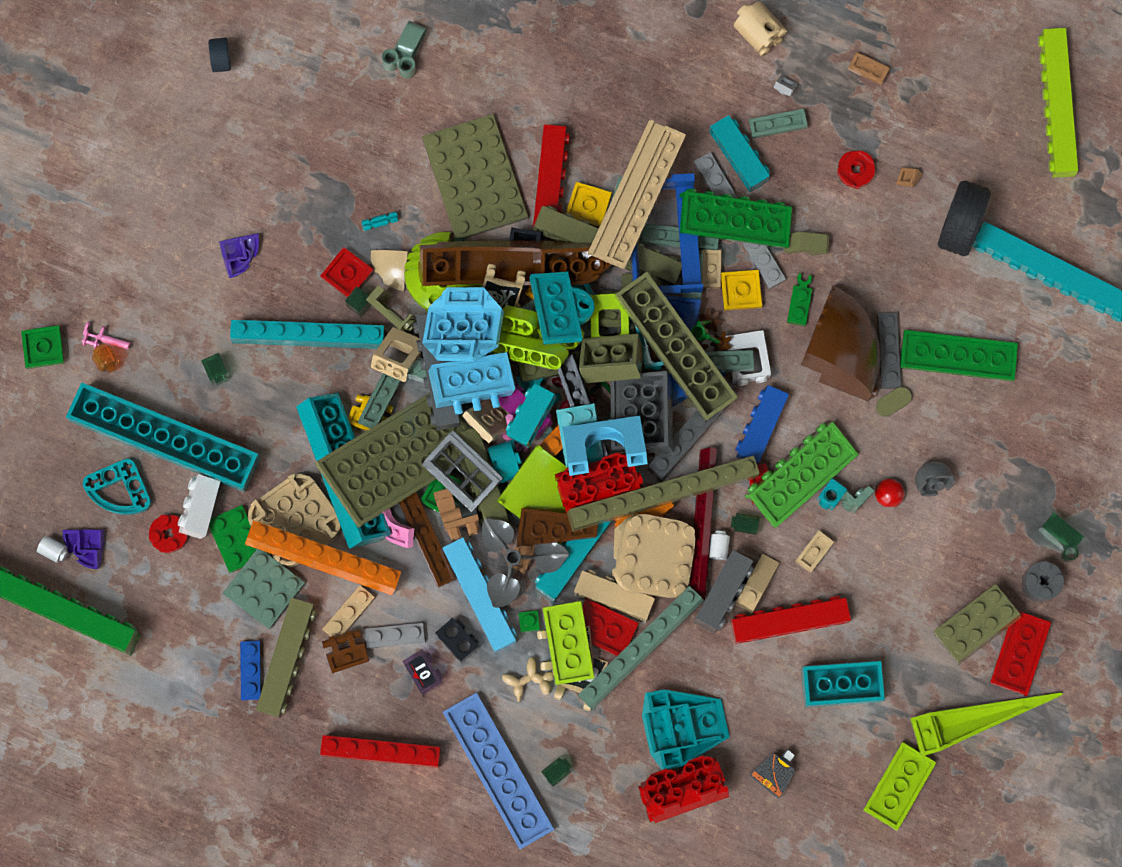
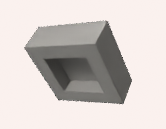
(785, 86)

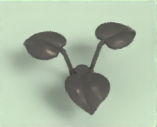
(499, 534)

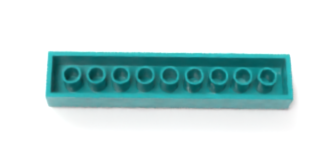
(163, 437)

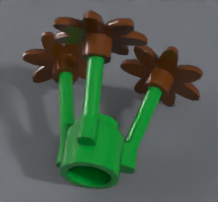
(702, 333)

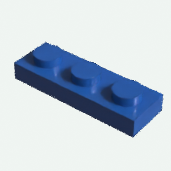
(250, 670)

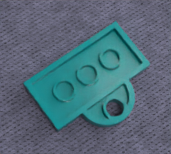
(559, 307)

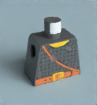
(775, 773)

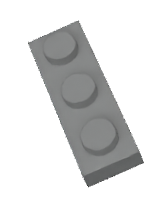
(394, 635)

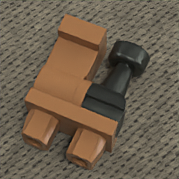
(456, 517)

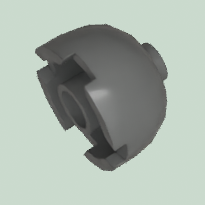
(933, 477)

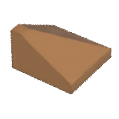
(909, 177)

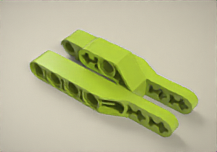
(524, 343)

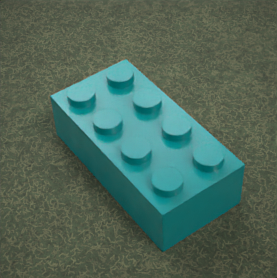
(842, 684)

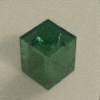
(357, 302)
(215, 369)

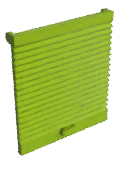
(534, 485)

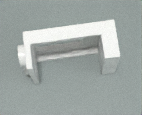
(751, 340)

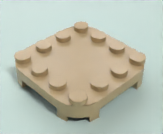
(299, 509)
(654, 555)

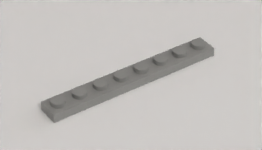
(758, 254)

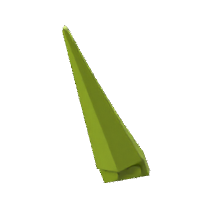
(948, 727)

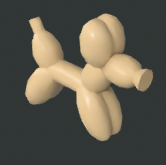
(532, 675)

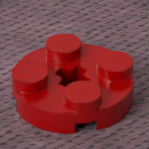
(846, 173)
(157, 535)

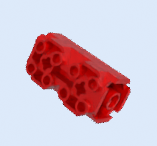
(605, 480)
(683, 790)

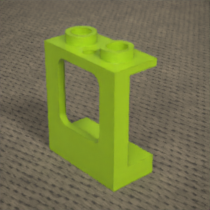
(607, 302)

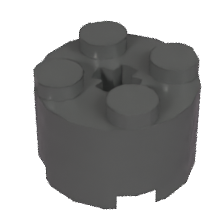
(1032, 577)

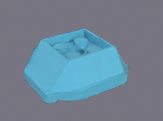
(455, 311)

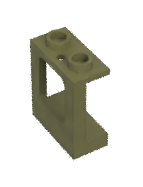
(378, 298)

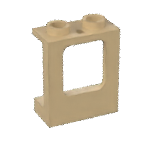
(401, 341)

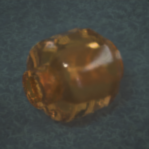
(105, 358)

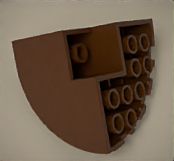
(845, 347)

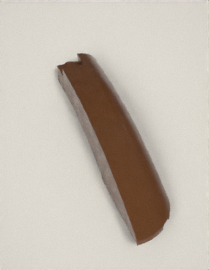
(468, 261)

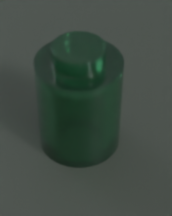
(745, 523)
(556, 771)

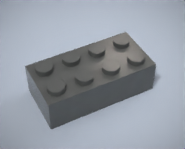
(723, 591)

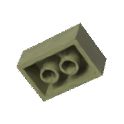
(611, 358)

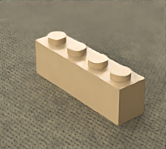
(610, 595)

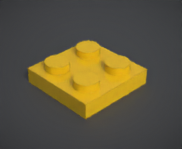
(588, 204)
(741, 290)

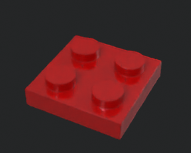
(346, 272)

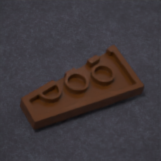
(548, 527)

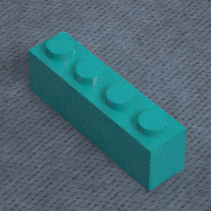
(739, 153)

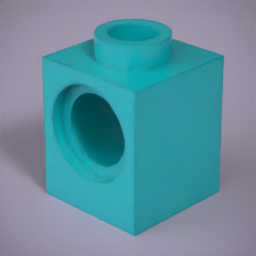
(834, 487)

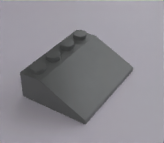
(652, 401)

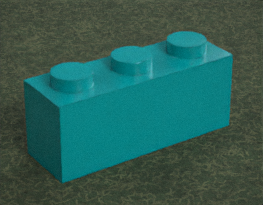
(530, 415)

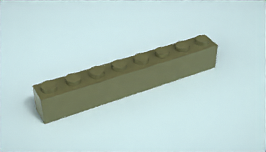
(567, 229)

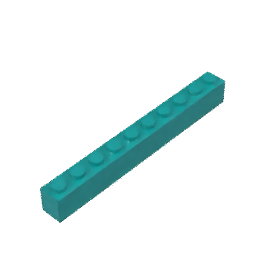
(1050, 270)

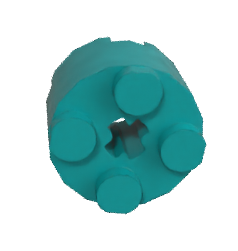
(504, 459)

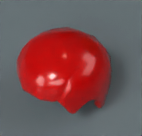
(890, 493)

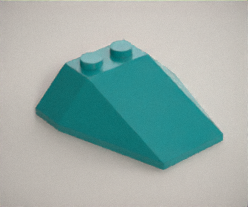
(682, 726)

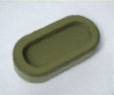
(893, 402)

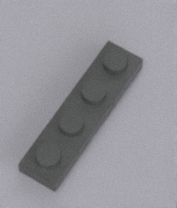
(889, 350)

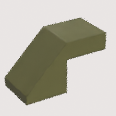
(809, 243)

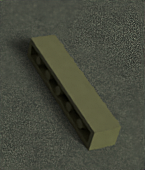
(489, 507)
(285, 658)

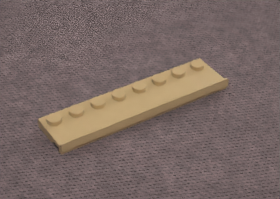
(636, 194)

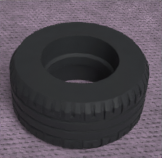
(964, 218)

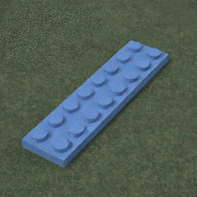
(498, 771)

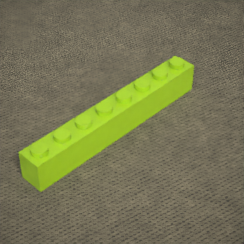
(1058, 103)

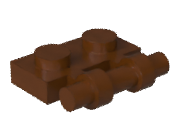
(346, 657)

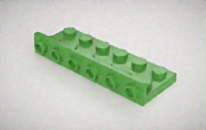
(801, 473)

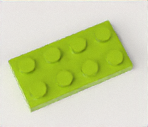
(568, 642)
(899, 786)

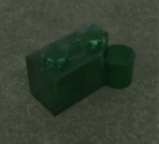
(1061, 535)

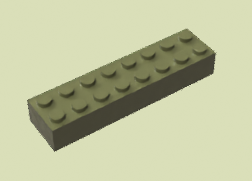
(675, 346)

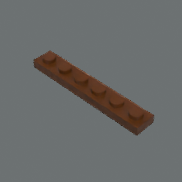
(427, 541)

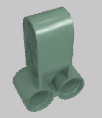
(405, 50)

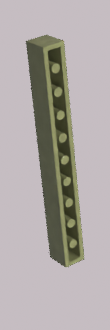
(662, 493)

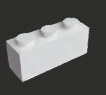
(198, 506)

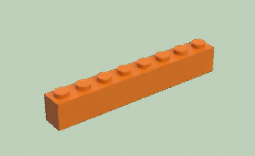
(322, 557)

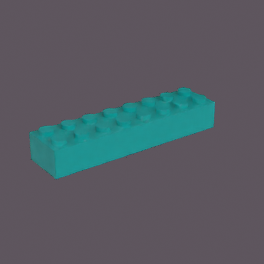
(327, 431)

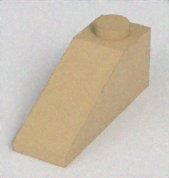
(757, 583)

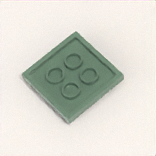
(263, 588)

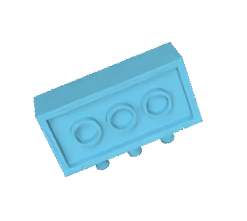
(471, 381)

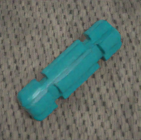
(379, 221)

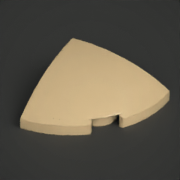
(390, 267)

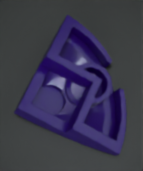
(238, 253)
(86, 545)

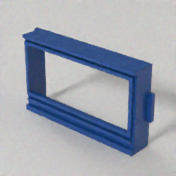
(688, 244)

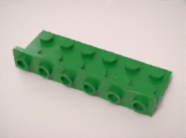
(735, 219)

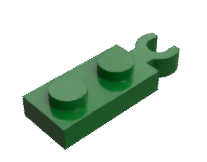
(799, 302)

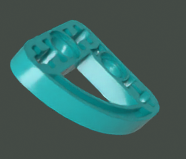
(120, 475)

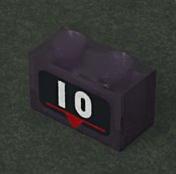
(423, 673)

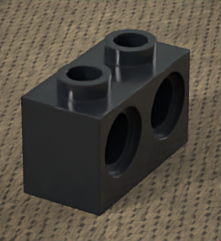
(453, 643)

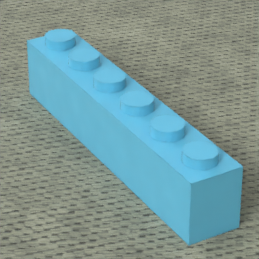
(475, 588)

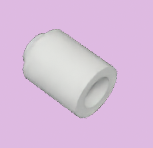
(719, 546)
(52, 549)

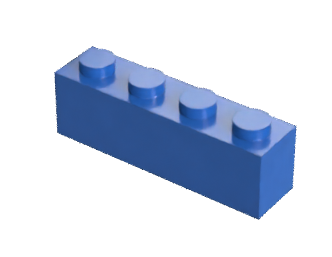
(764, 420)

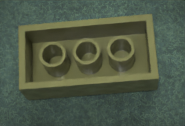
(977, 624)

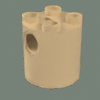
(759, 27)

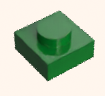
(529, 621)

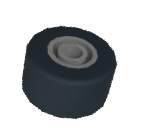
(219, 55)

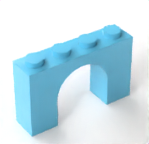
(624, 430)

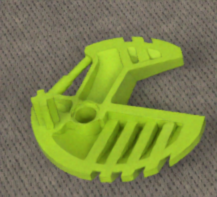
(421, 294)

